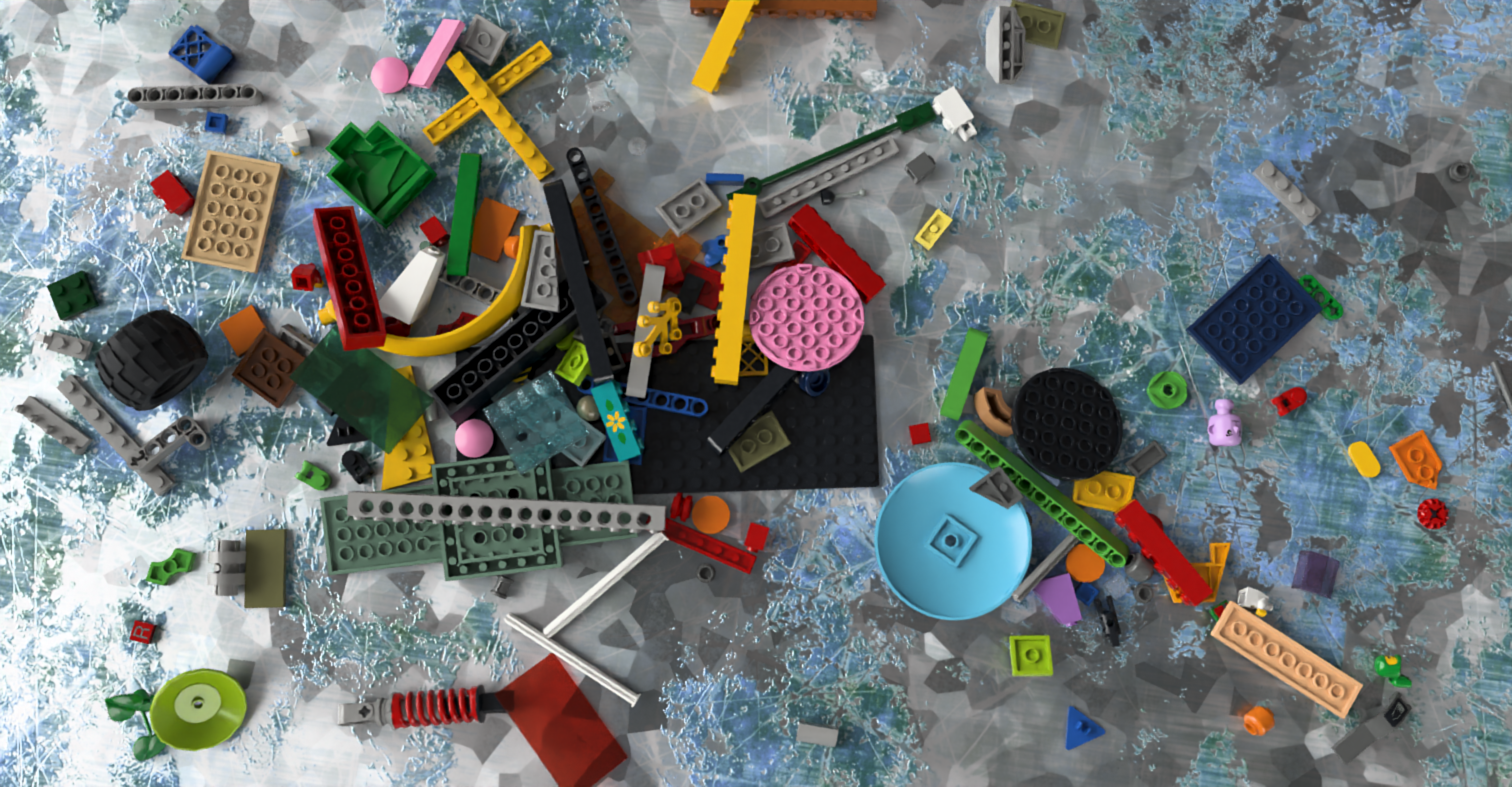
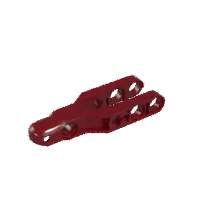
(690, 328)

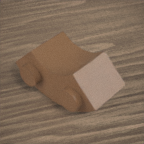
(993, 411)

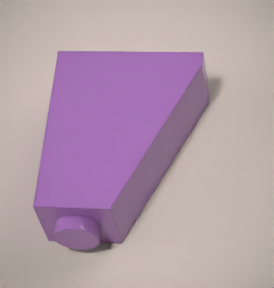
(1059, 598)

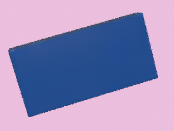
(724, 179)

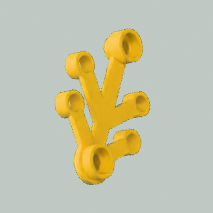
(672, 308)

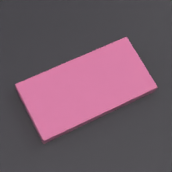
(436, 53)

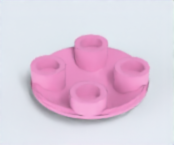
(390, 75)
(474, 438)

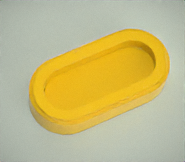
(1364, 459)

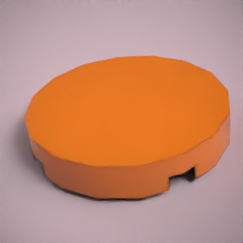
(710, 514)
(1084, 564)

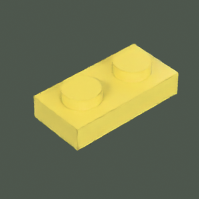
(933, 229)

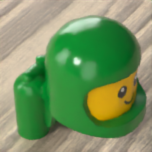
(1391, 668)

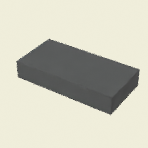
(1145, 459)

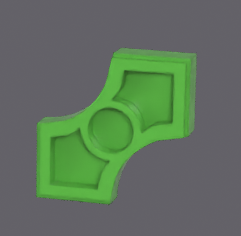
(179, 561)

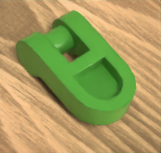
(320, 480)

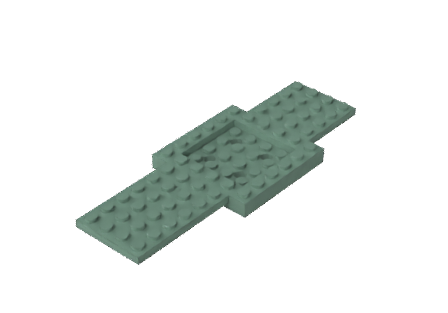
(390, 544)

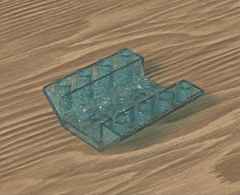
(530, 411)

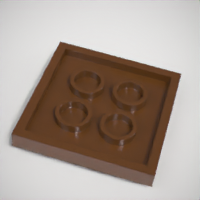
(268, 368)

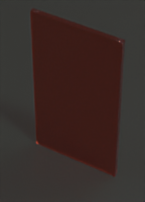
(561, 725)

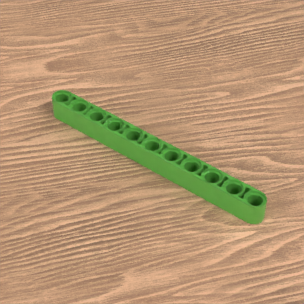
(1046, 501)

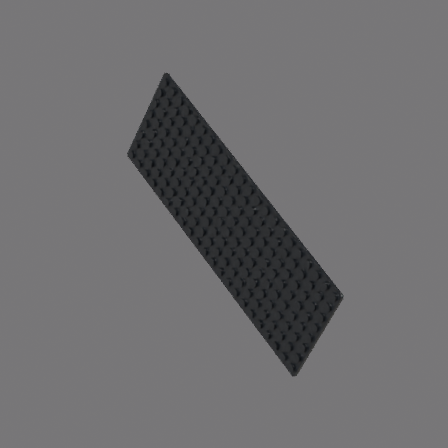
(828, 433)

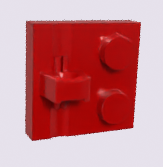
(666, 257)

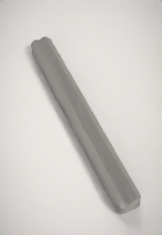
(1045, 567)

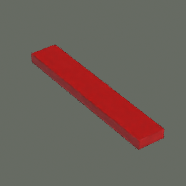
(708, 546)

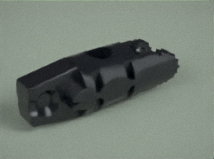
(1113, 630)

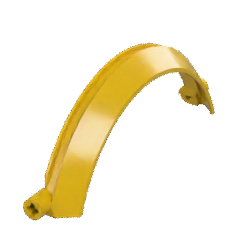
(478, 329)

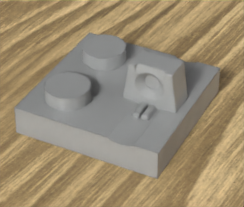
(484, 39)

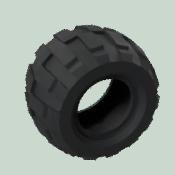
(151, 360)

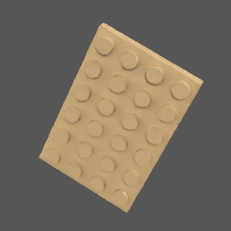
(232, 211)

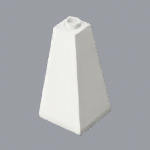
(413, 289)

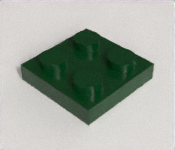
(72, 295)

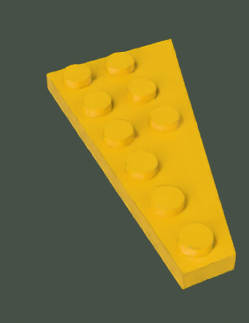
(413, 455)

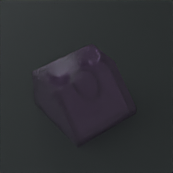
(1315, 574)

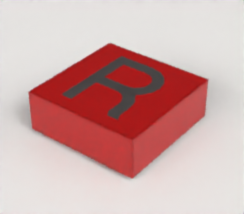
(142, 631)

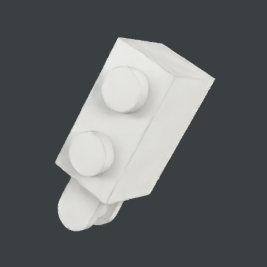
(954, 113)

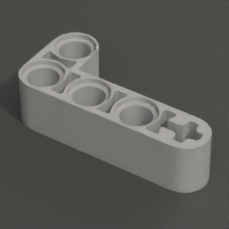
(166, 448)

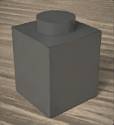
(920, 167)

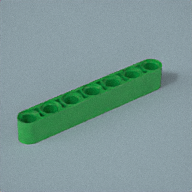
(464, 214)

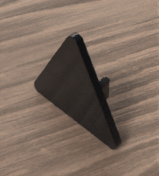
(344, 434)

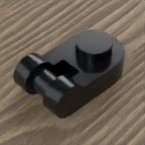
(352, 461)

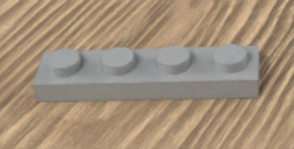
(1286, 192)

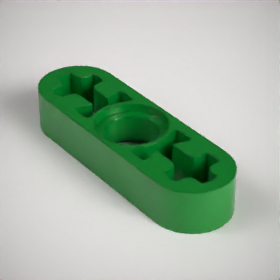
(1325, 312)

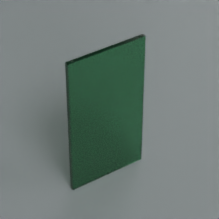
(362, 390)

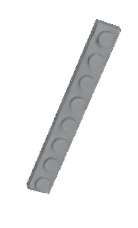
(827, 177)
(111, 430)

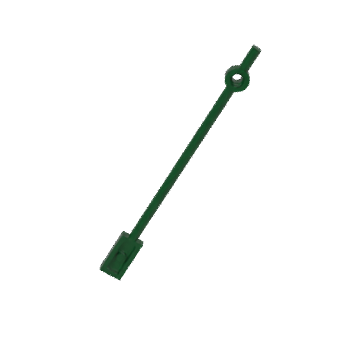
(905, 122)

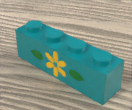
(617, 420)

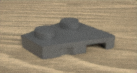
(997, 488)

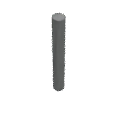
(1502, 383)

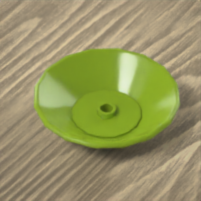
(200, 726)

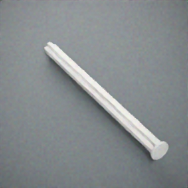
(604, 584)
(572, 659)

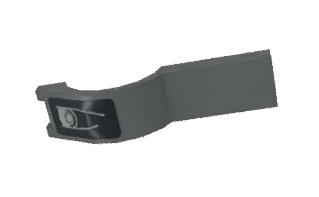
(1369, 731)

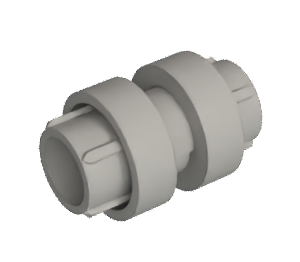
(226, 568)

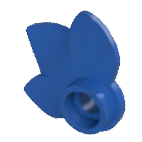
(713, 251)

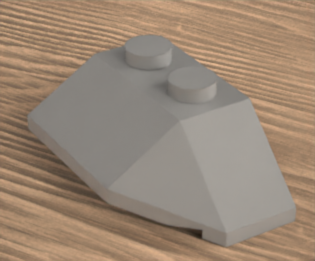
(1005, 45)

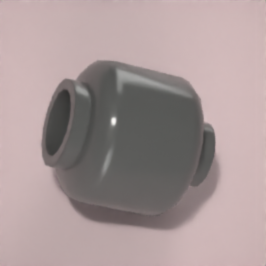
(1139, 567)

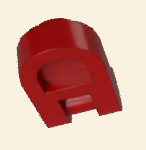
(1294, 397)

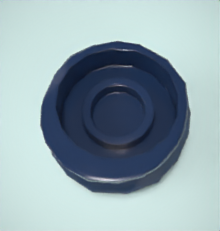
(814, 381)

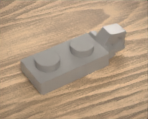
(66, 345)

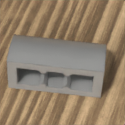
(817, 733)

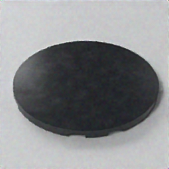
(1066, 424)

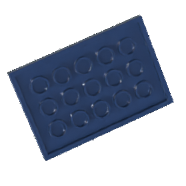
(1254, 319)

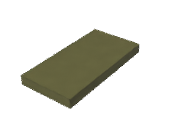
(265, 568)

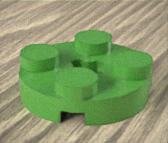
(1178, 390)

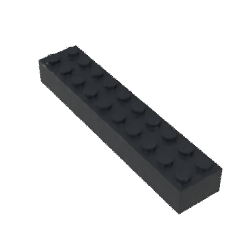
(508, 355)

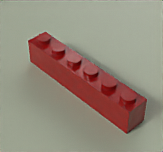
(836, 253)
(1163, 553)

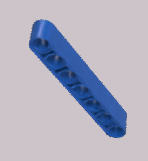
(653, 395)

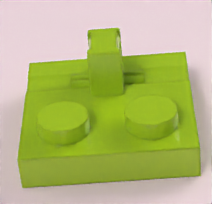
(575, 364)
(1031, 655)

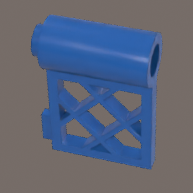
(209, 62)

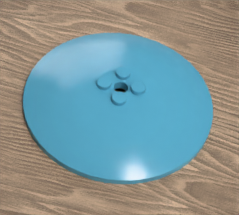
(960, 579)

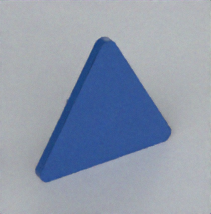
(1080, 729)

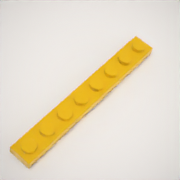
(499, 85)
(499, 116)

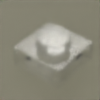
(1116, 586)

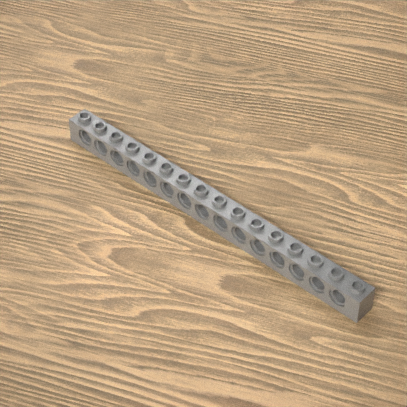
(358, 508)

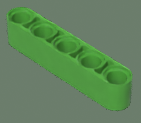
(963, 373)

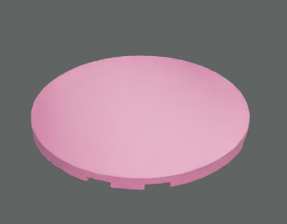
(806, 317)

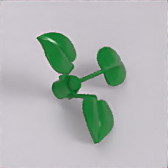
(123, 708)

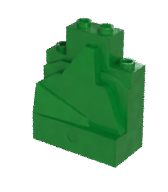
(378, 171)

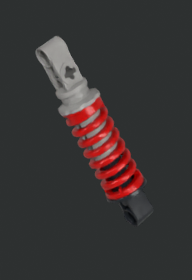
(423, 709)

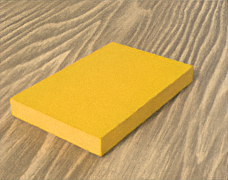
(1104, 491)

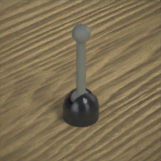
(828, 196)

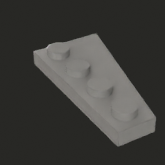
(541, 281)

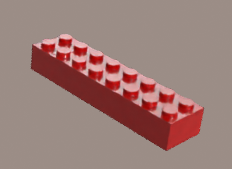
(349, 278)

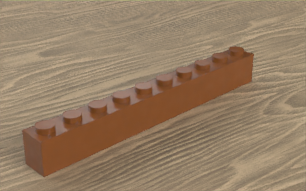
(794, 8)

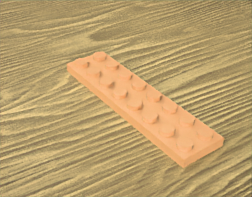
(1286, 659)

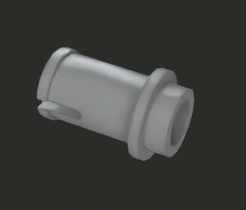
(432, 411)

